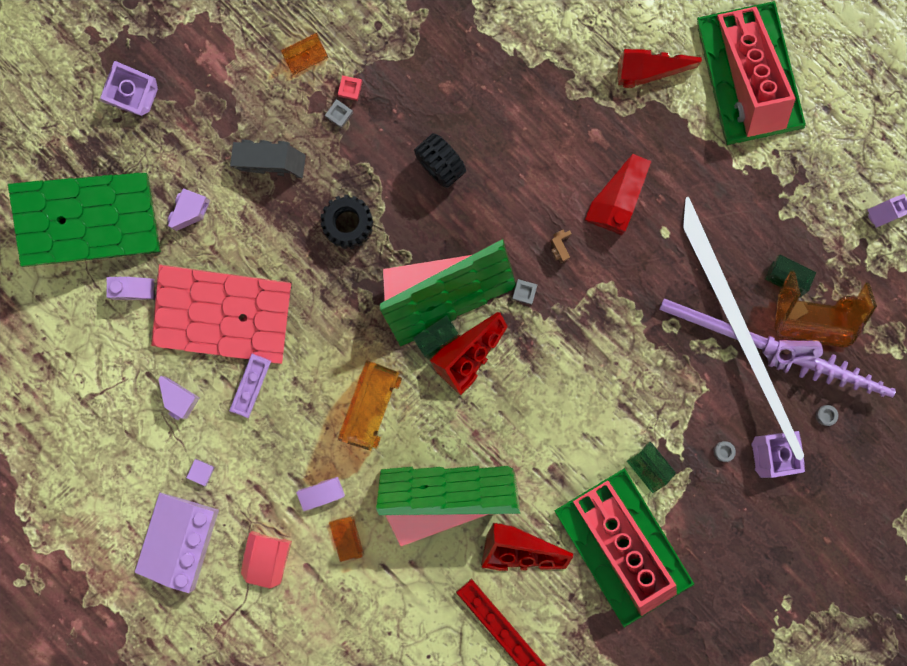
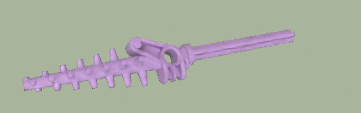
(802, 352)

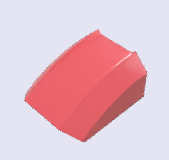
(265, 560)

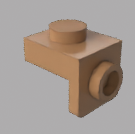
(559, 250)

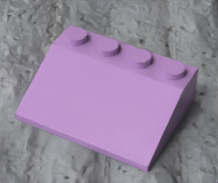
(176, 542)

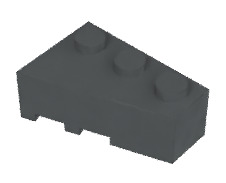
(267, 157)

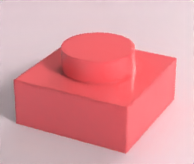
(350, 88)

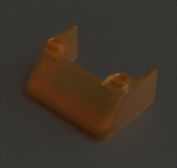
(820, 322)
(369, 406)

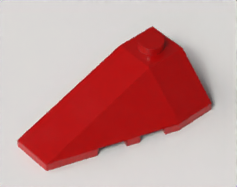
(641, 67)
(617, 200)
(462, 357)
(512, 547)

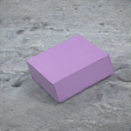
(200, 472)

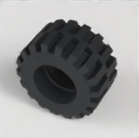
(440, 160)
(342, 205)

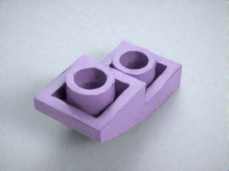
(320, 494)

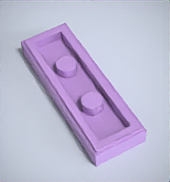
(250, 385)

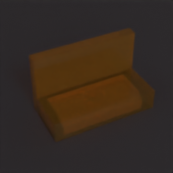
(304, 54)
(346, 538)

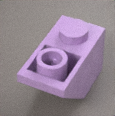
(189, 209)

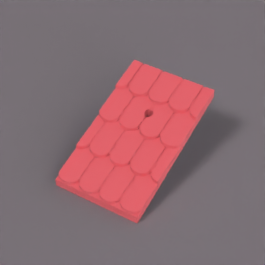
(203, 309)

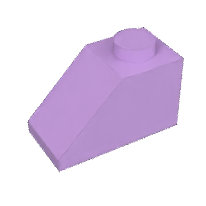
(888, 210)
(130, 288)
(176, 398)

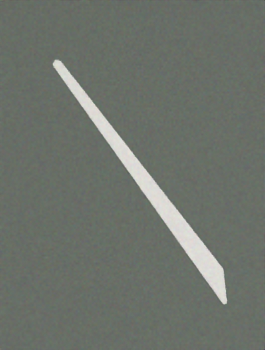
(720, 286)

